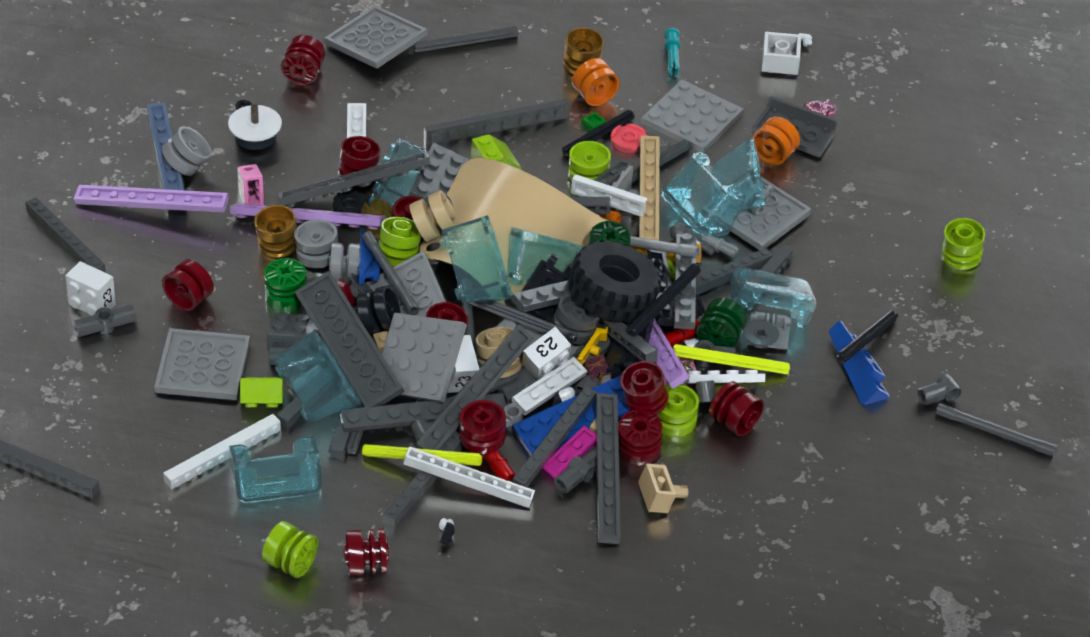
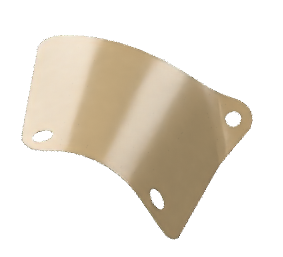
(515, 201)

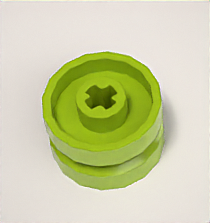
(588, 160)
(681, 411)

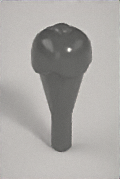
(682, 227)

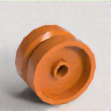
(595, 82)
(776, 140)

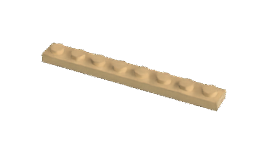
(649, 186)

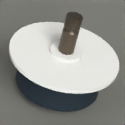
(255, 126)

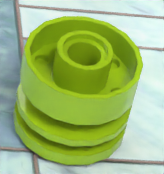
(399, 239)
(963, 243)
(290, 549)

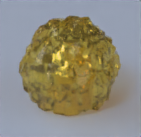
(378, 207)

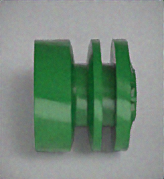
(281, 281)

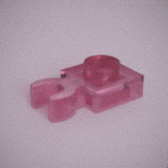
(822, 108)
(596, 365)

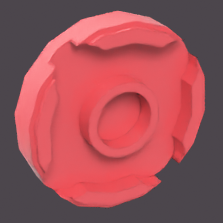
(627, 138)

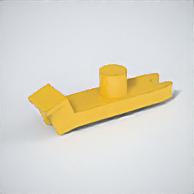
(591, 348)

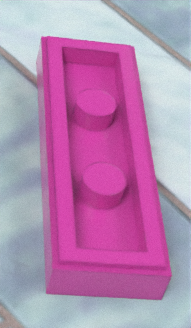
(577, 445)

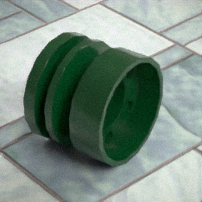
(611, 232)
(722, 322)

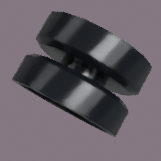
(377, 308)

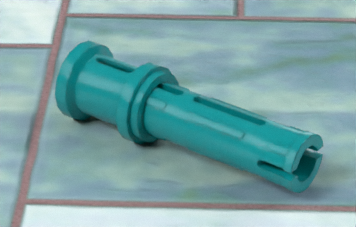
(672, 46)

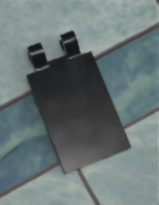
(545, 275)
(620, 357)

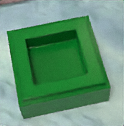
(593, 121)

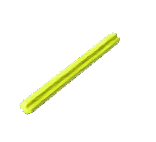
(731, 359)
(400, 453)

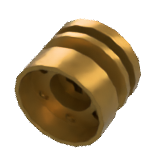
(580, 46)
(276, 230)

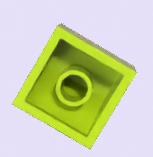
(493, 149)
(261, 390)

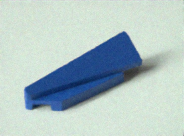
(368, 265)
(861, 368)

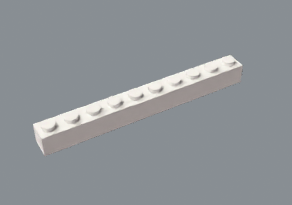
(220, 452)
(469, 477)

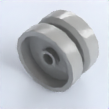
(186, 150)
(314, 242)
(343, 264)

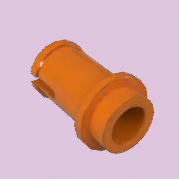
(613, 216)

